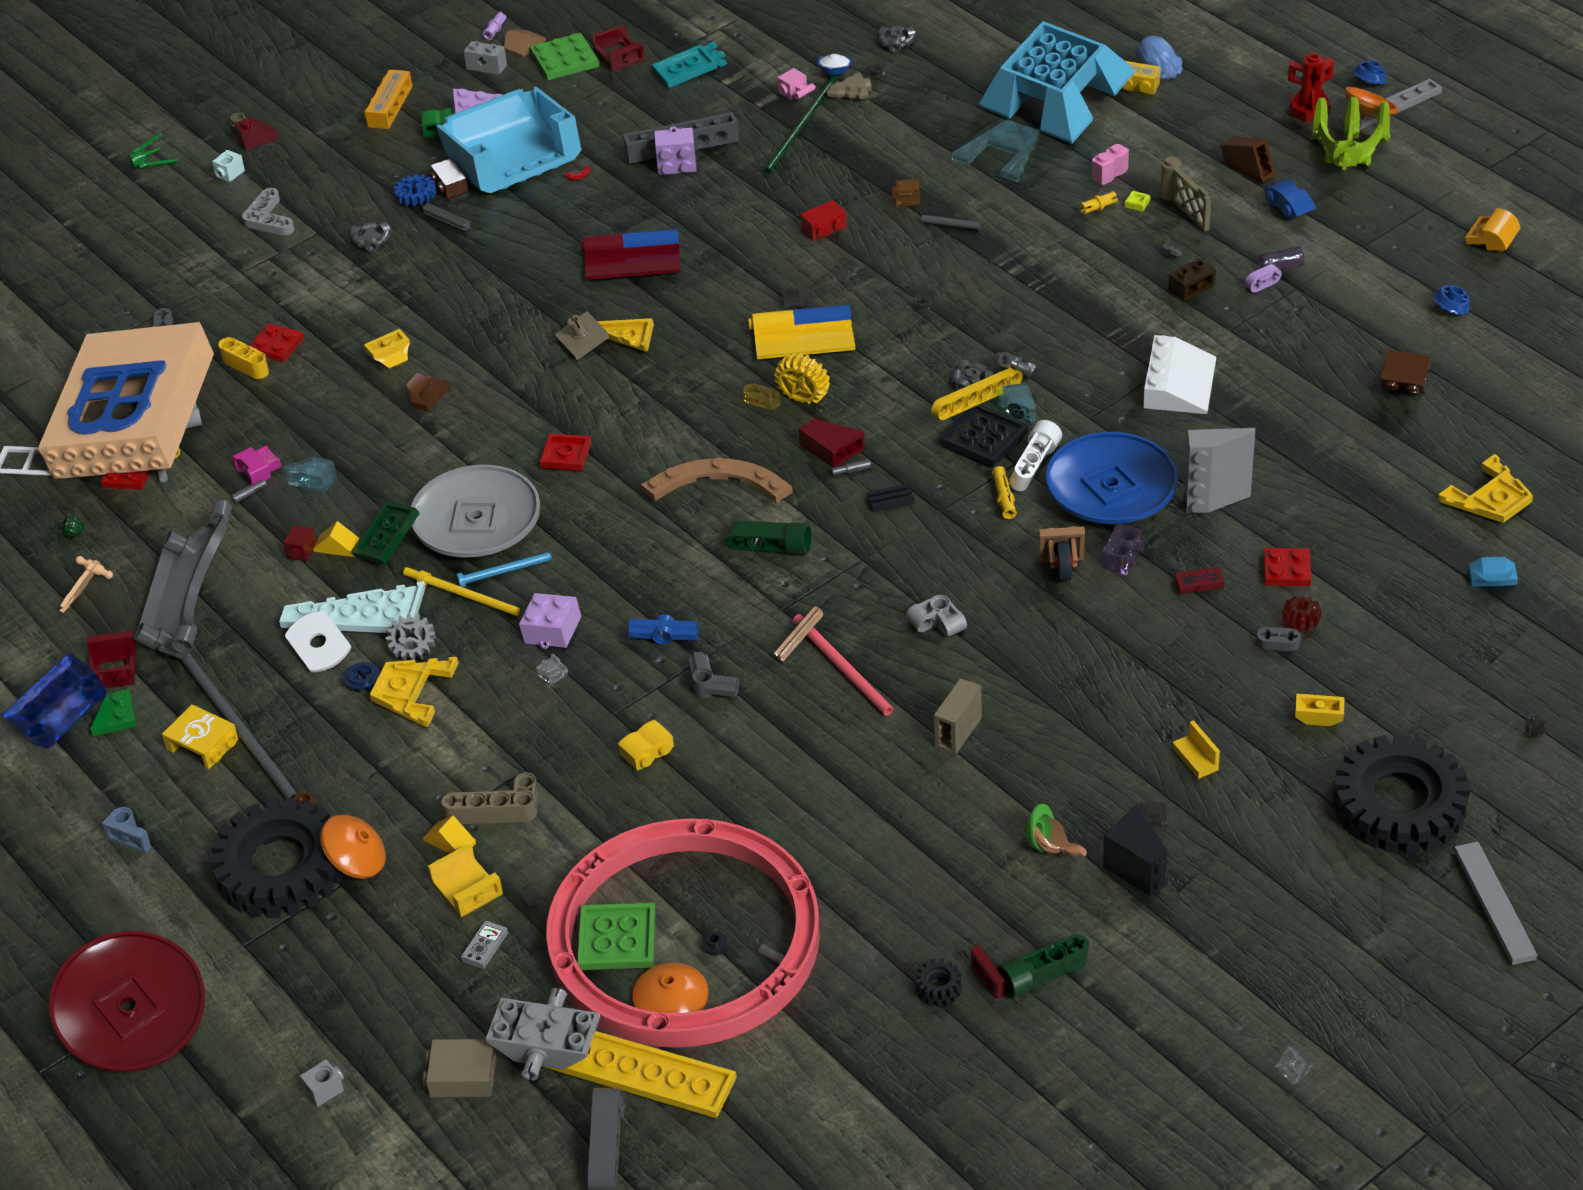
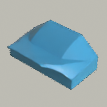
(1492, 572)

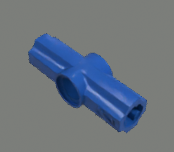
(663, 629)

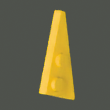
(631, 332)

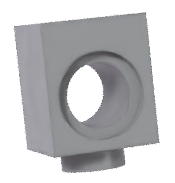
(322, 1082)

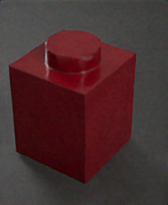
(299, 543)

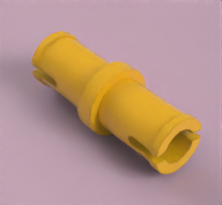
(1098, 203)

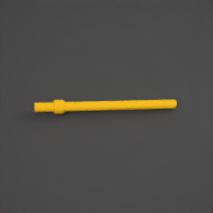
(425, 576)

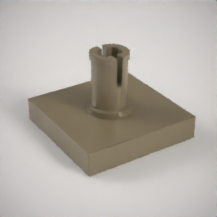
(581, 335)

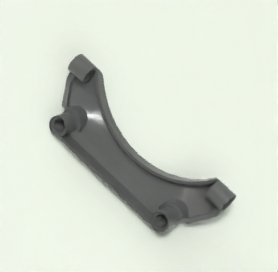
(176, 583)

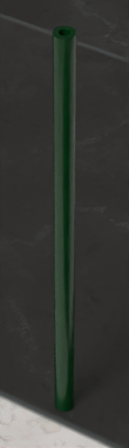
(799, 126)

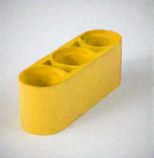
(243, 358)

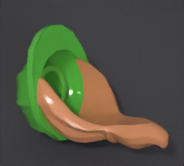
(1048, 834)

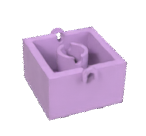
(675, 151)
(550, 620)

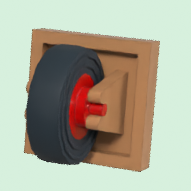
(1062, 549)

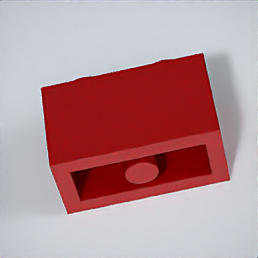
(823, 220)

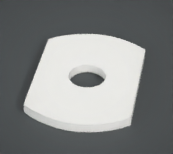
(323, 657)

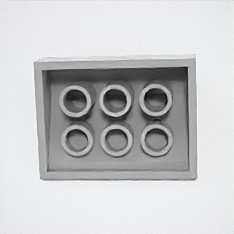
(1218, 468)

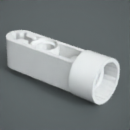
(1041, 442)

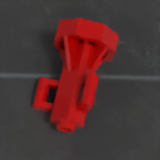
(1303, 103)

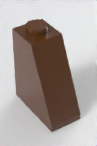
(1249, 157)

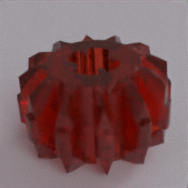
(1301, 613)

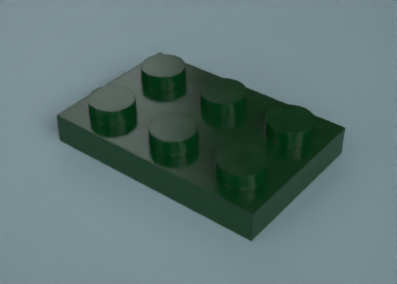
(385, 532)

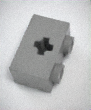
(485, 57)

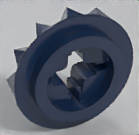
(366, 670)

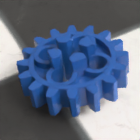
(405, 191)

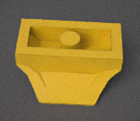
(389, 349)
(1319, 709)

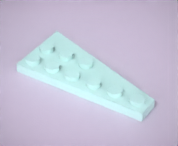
(363, 610)

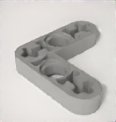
(257, 218)

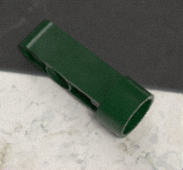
(770, 536)
(1044, 965)

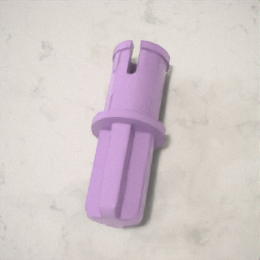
(494, 26)

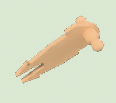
(92, 568)

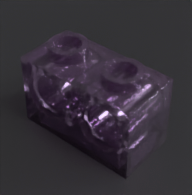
(1122, 549)

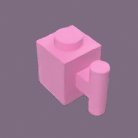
(794, 84)

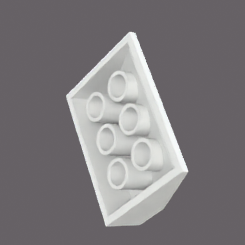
(1178, 376)

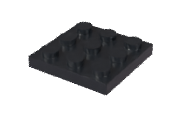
(984, 434)

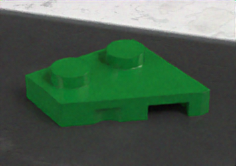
(114, 714)

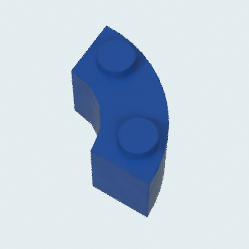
(1289, 199)

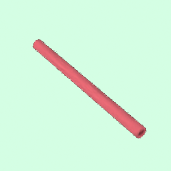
(847, 669)

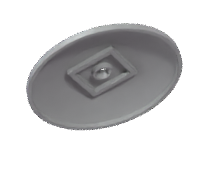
(452, 500)

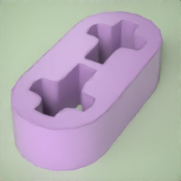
(1263, 278)

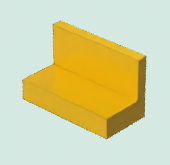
(1197, 751)

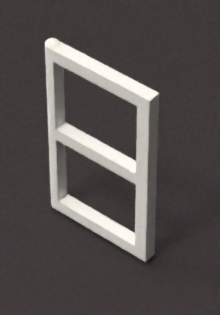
(25, 470)

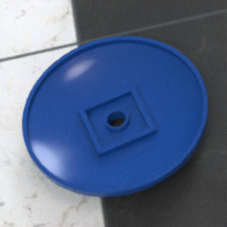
(1137, 467)

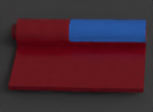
(631, 254)

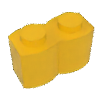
(646, 744)

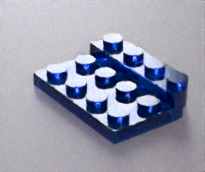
(56, 702)

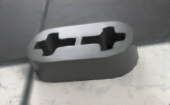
(160, 314)
(1278, 639)

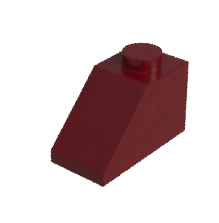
(254, 133)

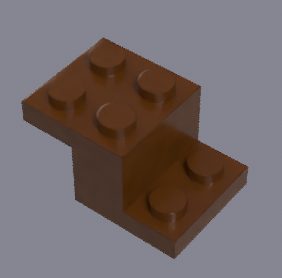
(1405, 372)

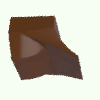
(426, 391)

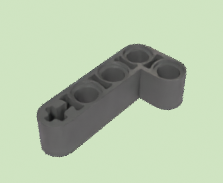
(606, 1118)

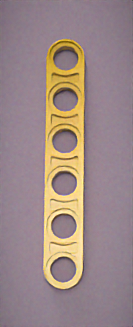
(976, 391)

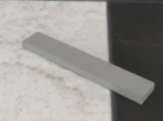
(1406, 99)
(1495, 903)

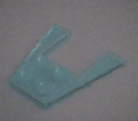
(1007, 137)

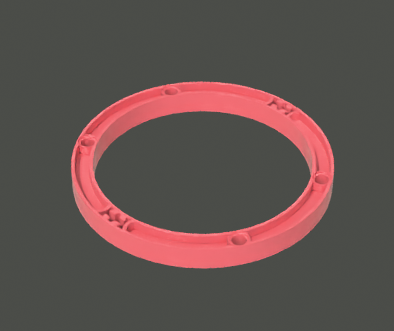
(690, 1027)

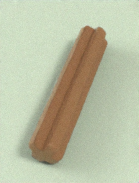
(798, 633)

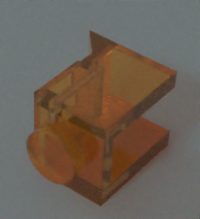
(906, 192)

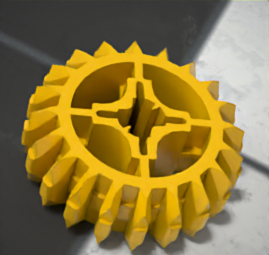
(802, 378)

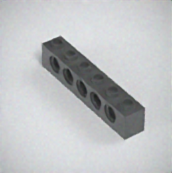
(706, 134)

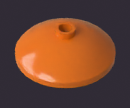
(1369, 102)
(353, 846)
(685, 993)

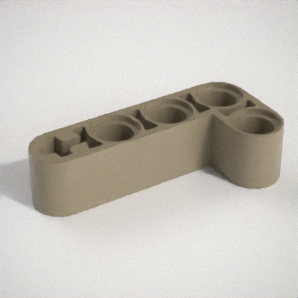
(495, 806)

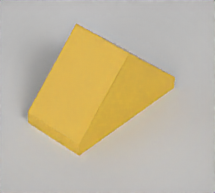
(336, 541)
(449, 835)

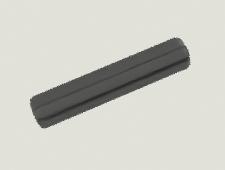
(446, 217)

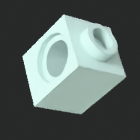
(228, 165)

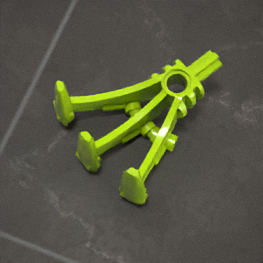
(1349, 152)

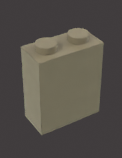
(958, 716)
(460, 1068)

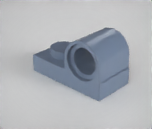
(122, 829)

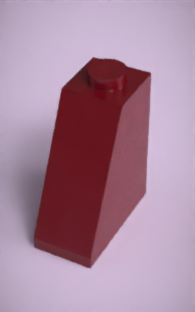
(831, 441)

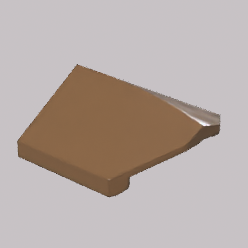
(519, 41)

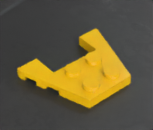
(1495, 500)
(402, 683)

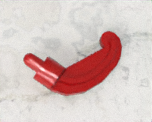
(572, 176)

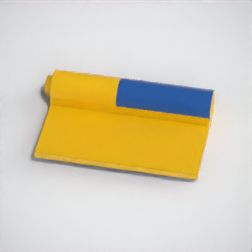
(802, 331)

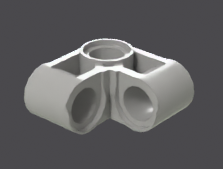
(937, 613)

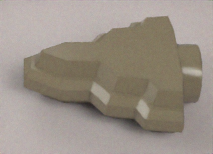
(851, 88)

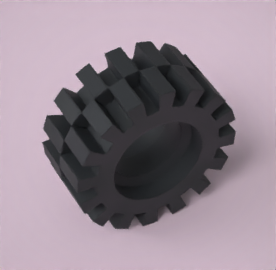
(938, 994)

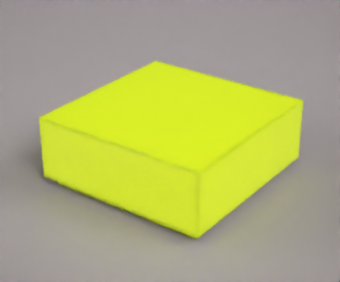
(1137, 201)

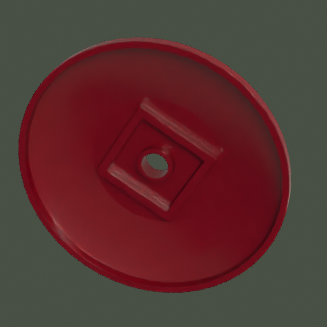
(121, 969)

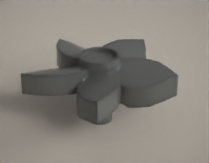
(1171, 249)

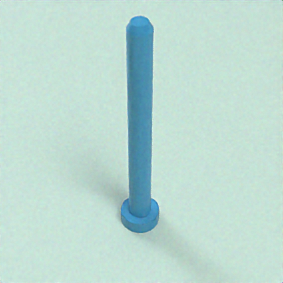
(462, 579)

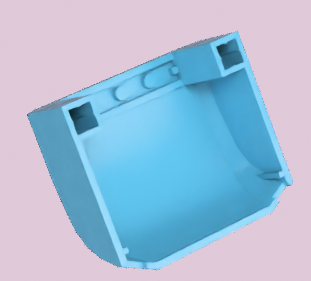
(510, 139)

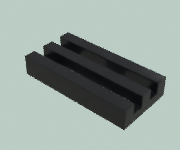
(890, 497)

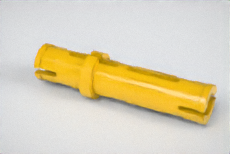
(1005, 497)

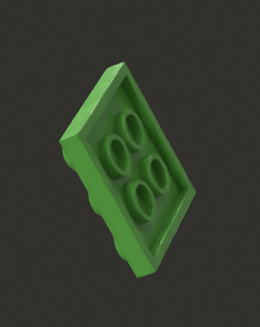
(564, 56)
(617, 936)

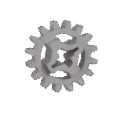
(407, 630)

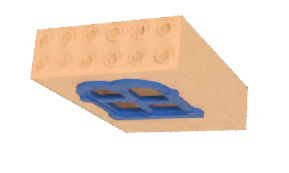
(145, 366)

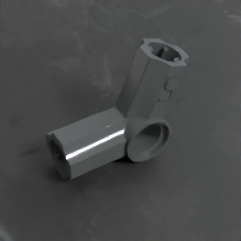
(707, 683)

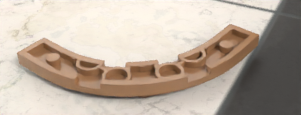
(717, 468)

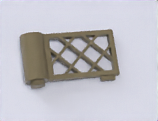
(1178, 184)

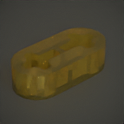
(761, 396)

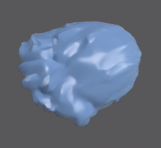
(1158, 52)

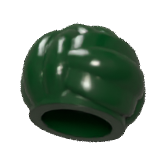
(72, 526)

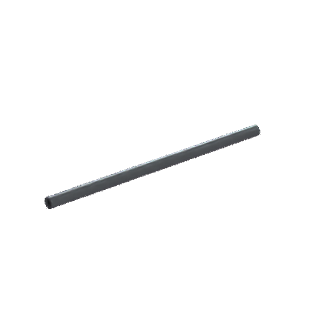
(242, 731)

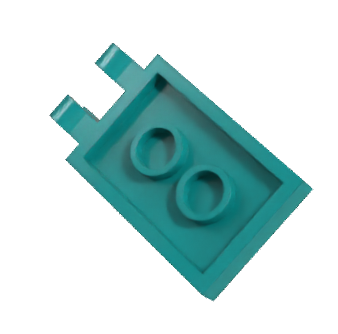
(689, 64)

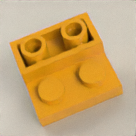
(1494, 230)

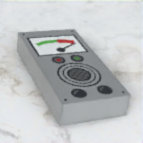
(484, 944)

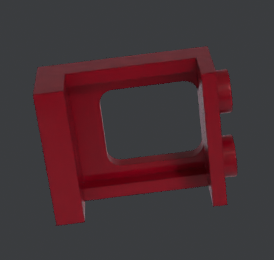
(621, 57)
(113, 648)

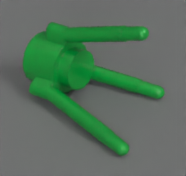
(139, 157)

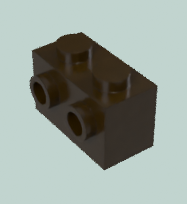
(1192, 279)

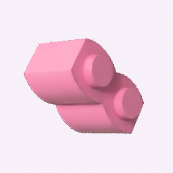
(1110, 164)

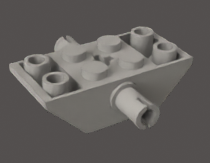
(542, 1033)

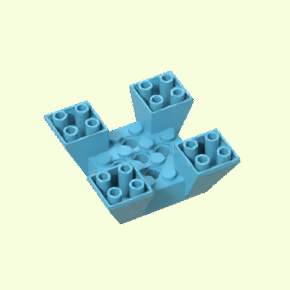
(1055, 69)

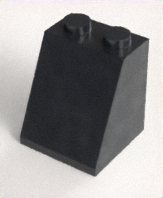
(1136, 853)

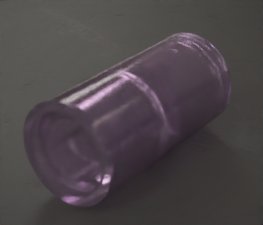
(1283, 259)

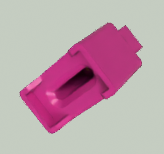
(256, 463)

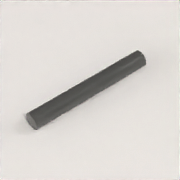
(950, 222)

